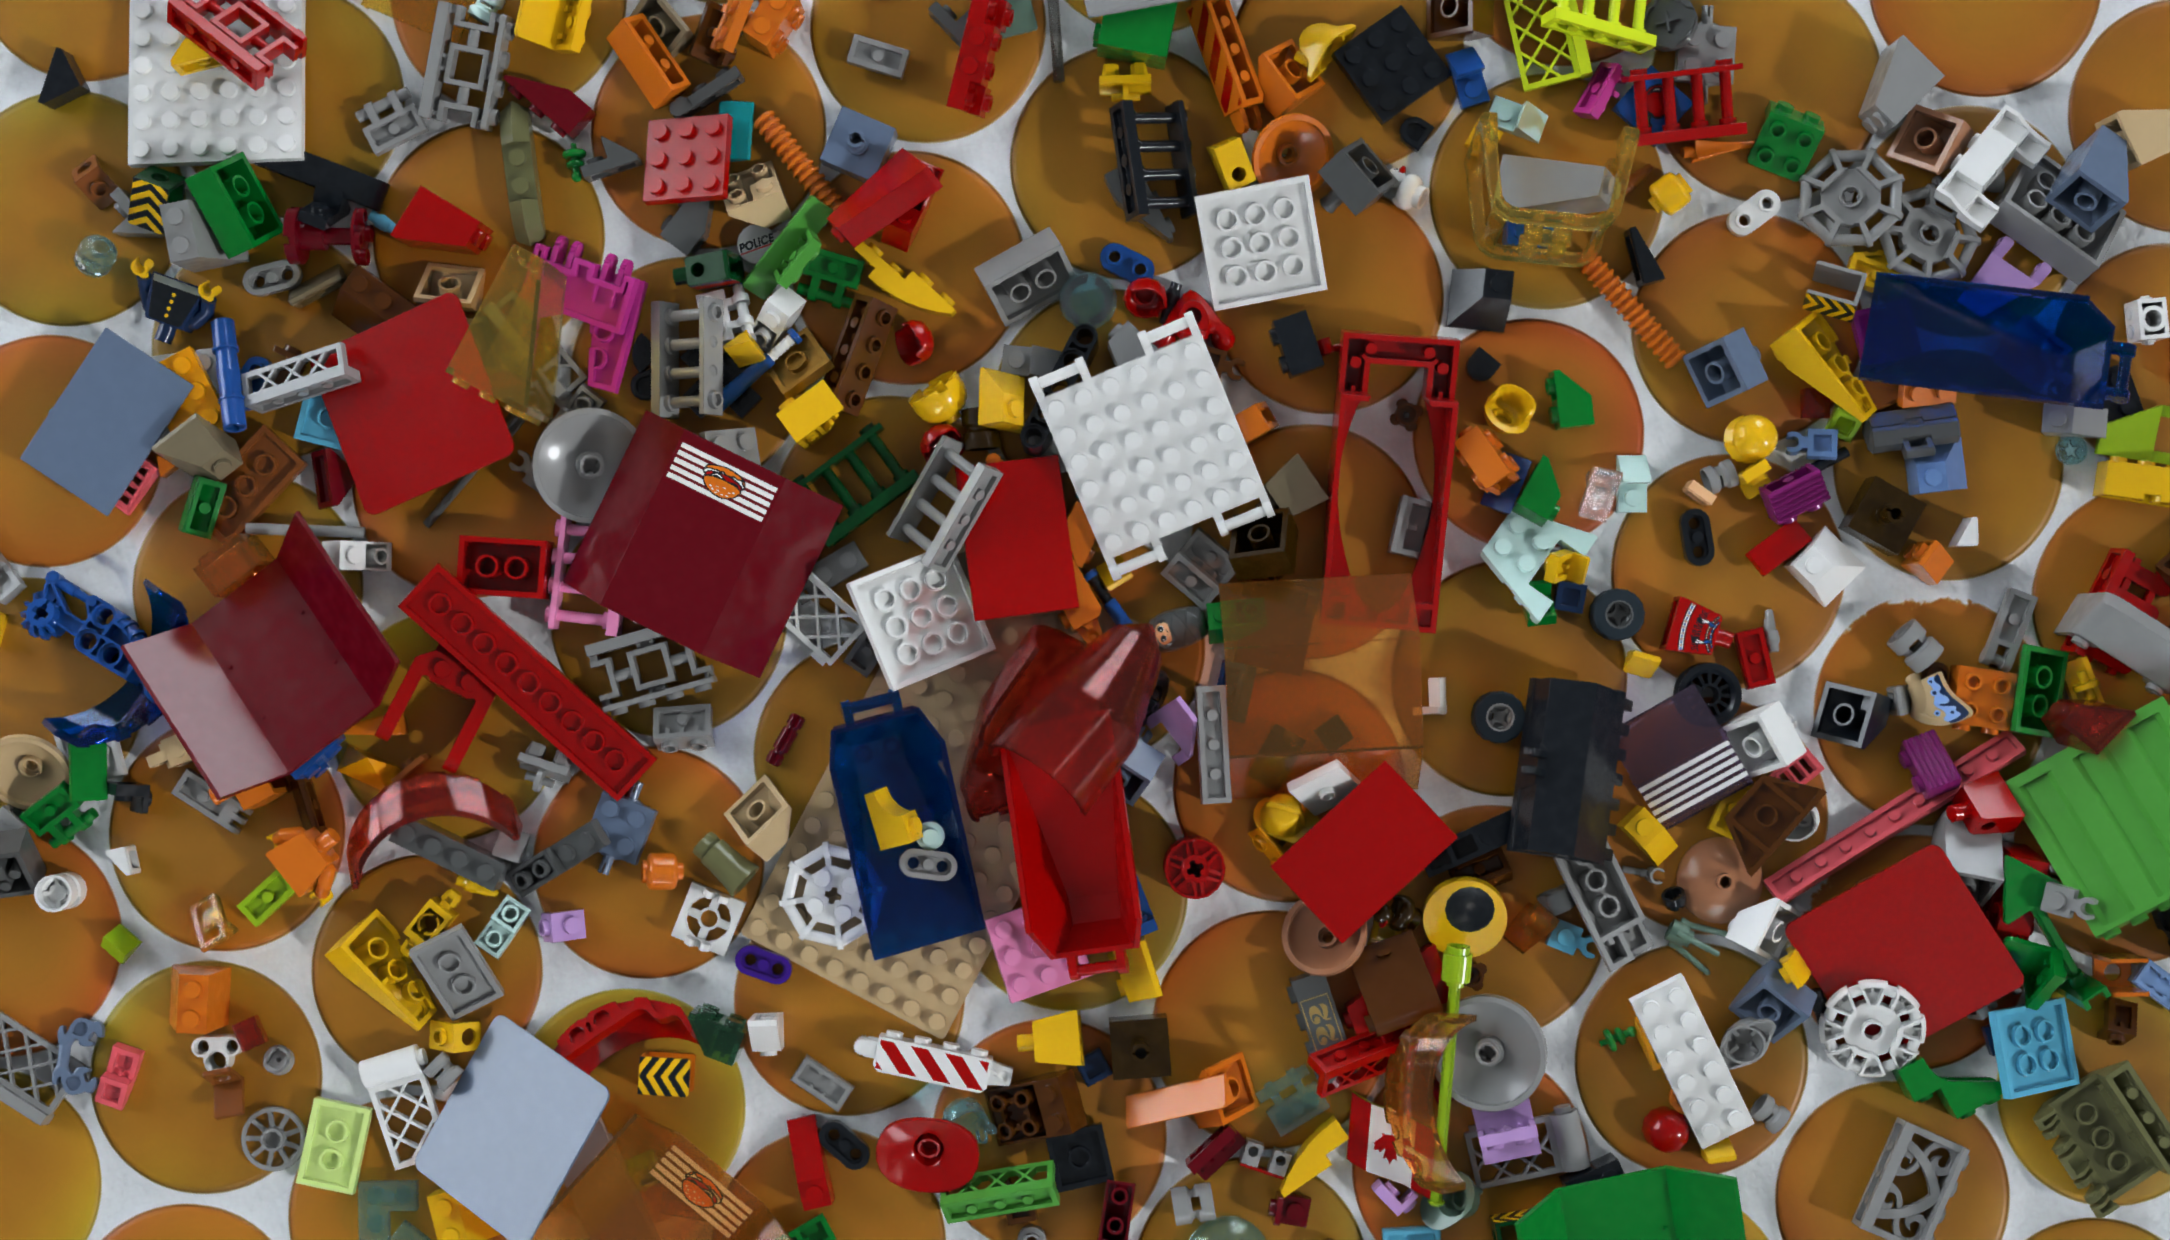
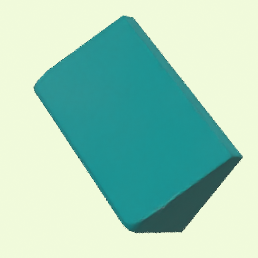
(741, 129)

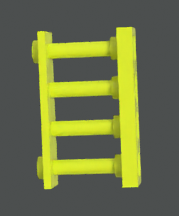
(1608, 32)

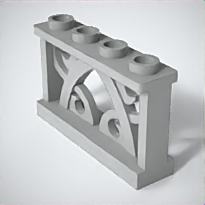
(1899, 1146)

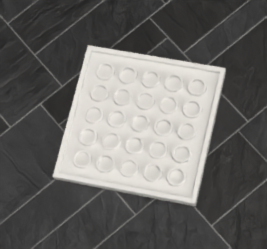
(211, 111)

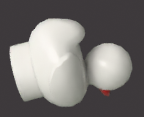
(1410, 190)

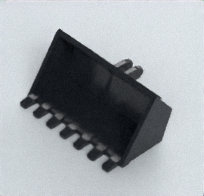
(1568, 770)

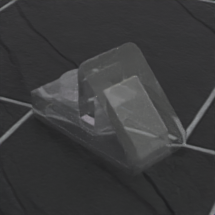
(1599, 493)

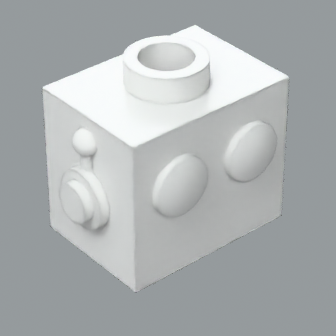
(2146, 320)

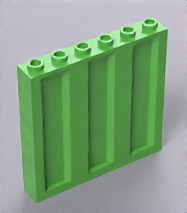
(2107, 820)

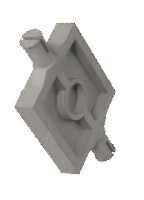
(1709, 44)

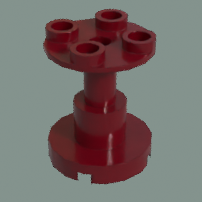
(306, 237)

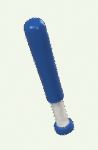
(755, 371)

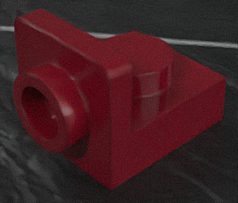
(1289, 1210)

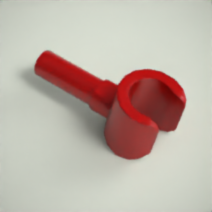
(1326, 347)

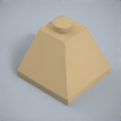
(761, 818)

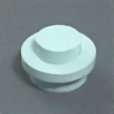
(932, 835)

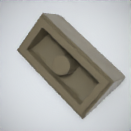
(317, 287)

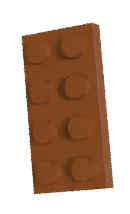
(252, 487)

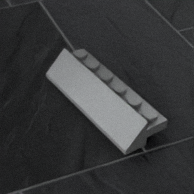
(1607, 909)

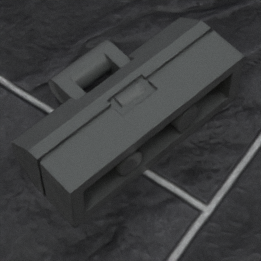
(1912, 427)

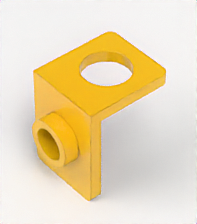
(448, 1036)

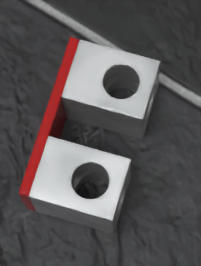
(1274, 1168)

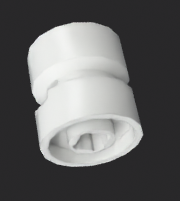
(60, 891)

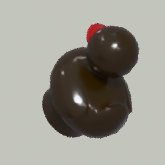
(1399, 915)

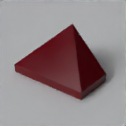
(331, 478)

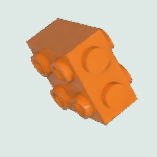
(772, 24)
(1482, 453)
(1987, 694)

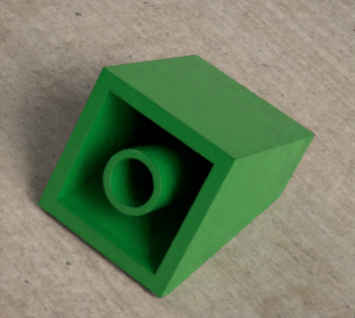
(1137, 35)

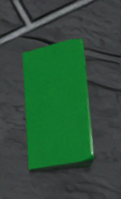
(202, 507)
(88, 773)

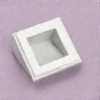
(1966, 533)
(125, 859)

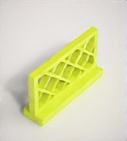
(1577, 49)

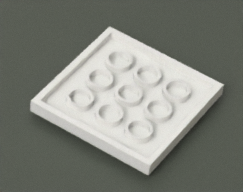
(1260, 242)
(919, 620)

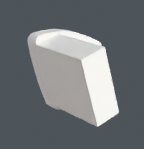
(1437, 697)

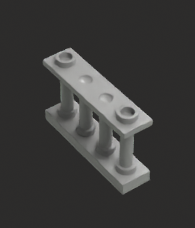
(665, 358)
(963, 514)

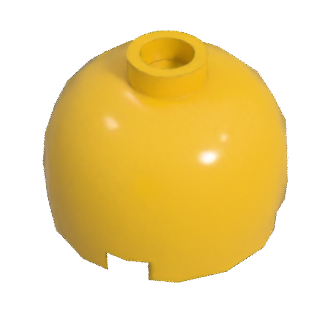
(941, 399)

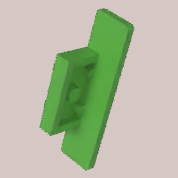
(790, 251)

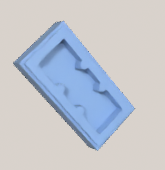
(2153, 979)

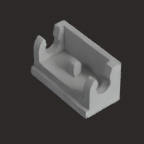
(1409, 526)

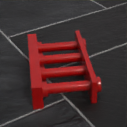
(1699, 128)

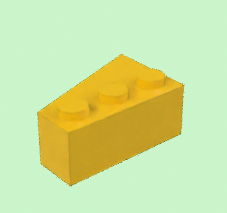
(810, 414)

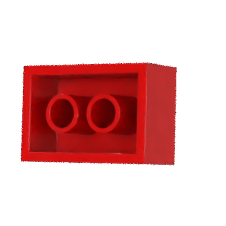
(505, 566)

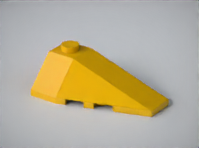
(1813, 356)
(373, 961)

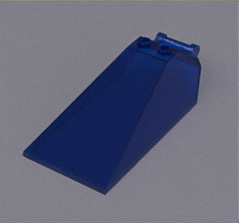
(1992, 342)
(913, 762)

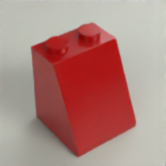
(440, 226)

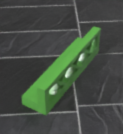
(1001, 1198)

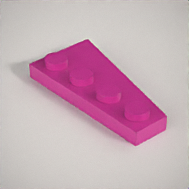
(610, 350)

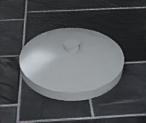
(579, 459)
(1497, 1055)

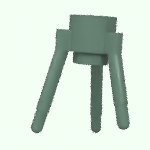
(1680, 934)

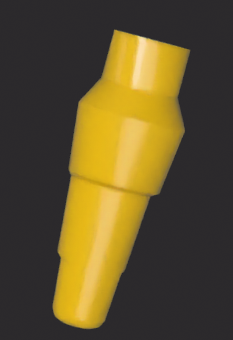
(473, 887)

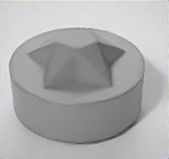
(278, 1060)

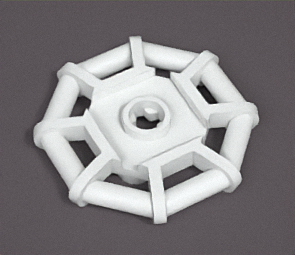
(816, 901)

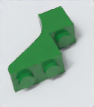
(1957, 1094)

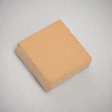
(1699, 493)

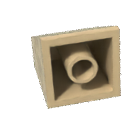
(2145, 133)

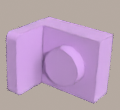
(1388, 1194)

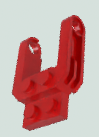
(450, 674)

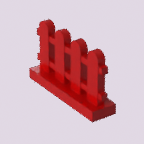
(2115, 577)

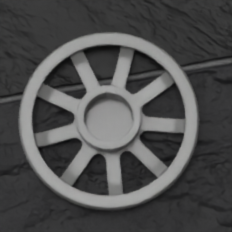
(273, 1138)

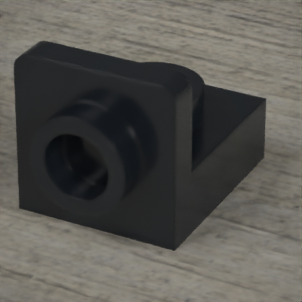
(136, 792)

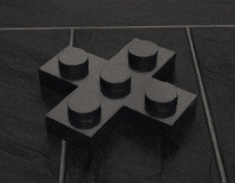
(741, 405)

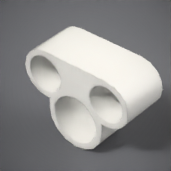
(216, 1043)

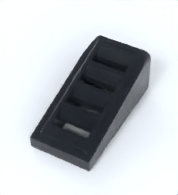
(1642, 261)

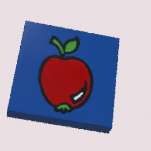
(1655, 106)

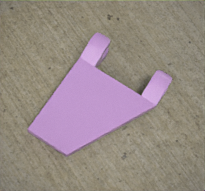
(1999, 272)
(1180, 724)

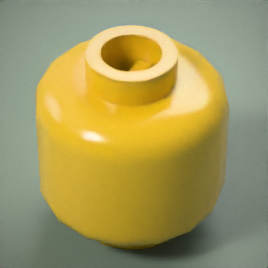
(1670, 193)

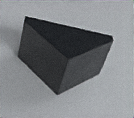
(63, 81)

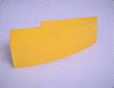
(1312, 1156)

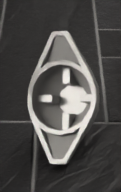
(1746, 1041)

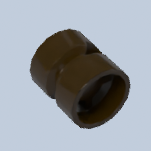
(978, 437)

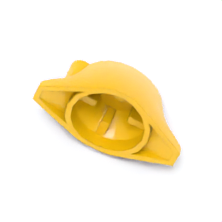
(1318, 44)

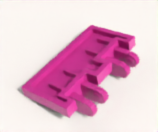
(586, 295)

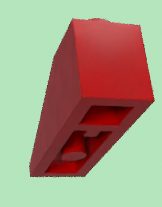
(810, 1163)

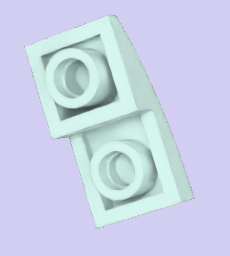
(502, 927)

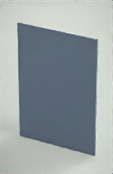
(106, 421)

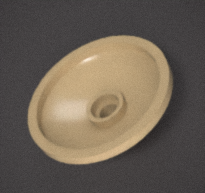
(26, 781)

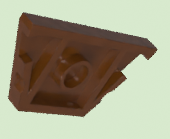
(1768, 817)

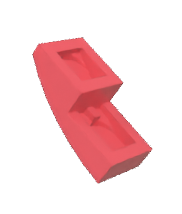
(120, 1076)

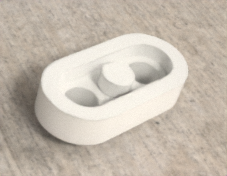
(1754, 212)

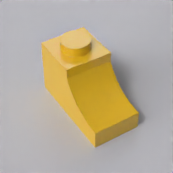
(892, 822)

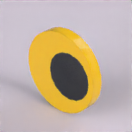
(1465, 913)

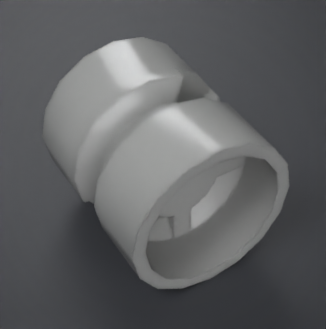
(1923, 653)
(1182, 1203)

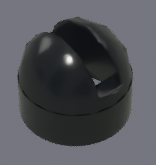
(1679, 898)

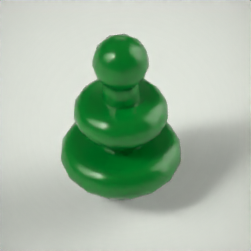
(574, 155)
(1619, 1036)

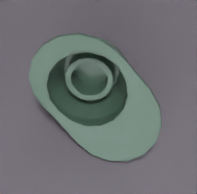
(1457, 1206)

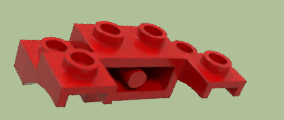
(977, 54)

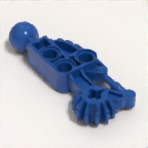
(60, 619)

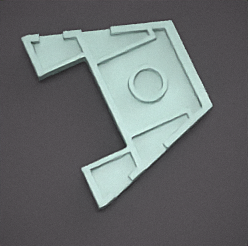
(1520, 550)

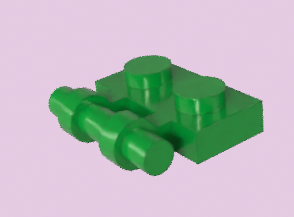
(835, 269)
(54, 807)

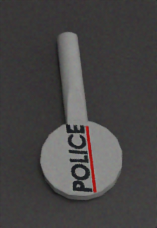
(755, 241)

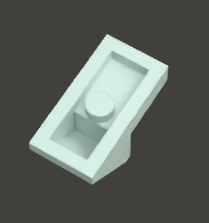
(1518, 119)
(1633, 487)

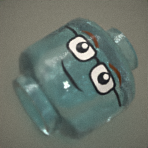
(95, 256)

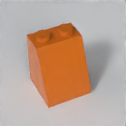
(199, 998)

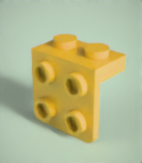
(554, 23)

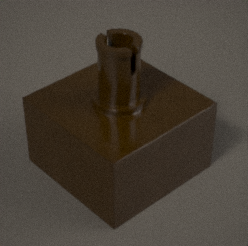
(1882, 516)
(1265, 547)
(1140, 1046)

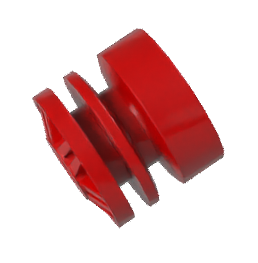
(1201, 851)

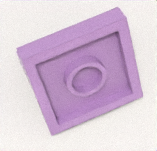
(1507, 1133)

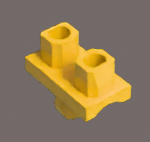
(1125, 86)
(2081, 682)

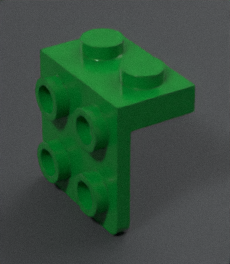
(1786, 140)
(2041, 968)

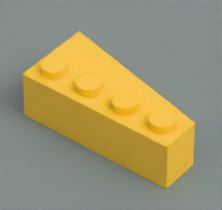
(2133, 482)

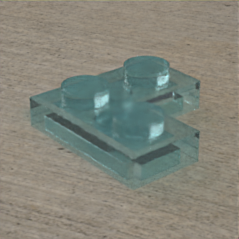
(376, 1201)

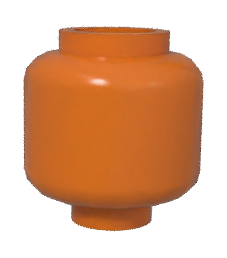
(661, 871)

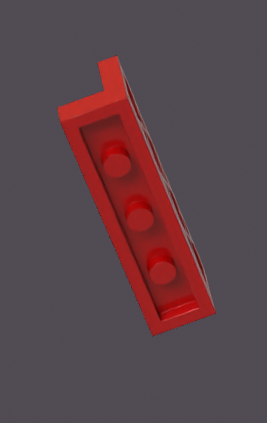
(1348, 1055)

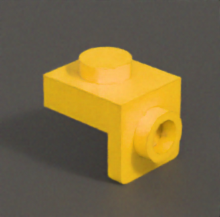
(1566, 566)

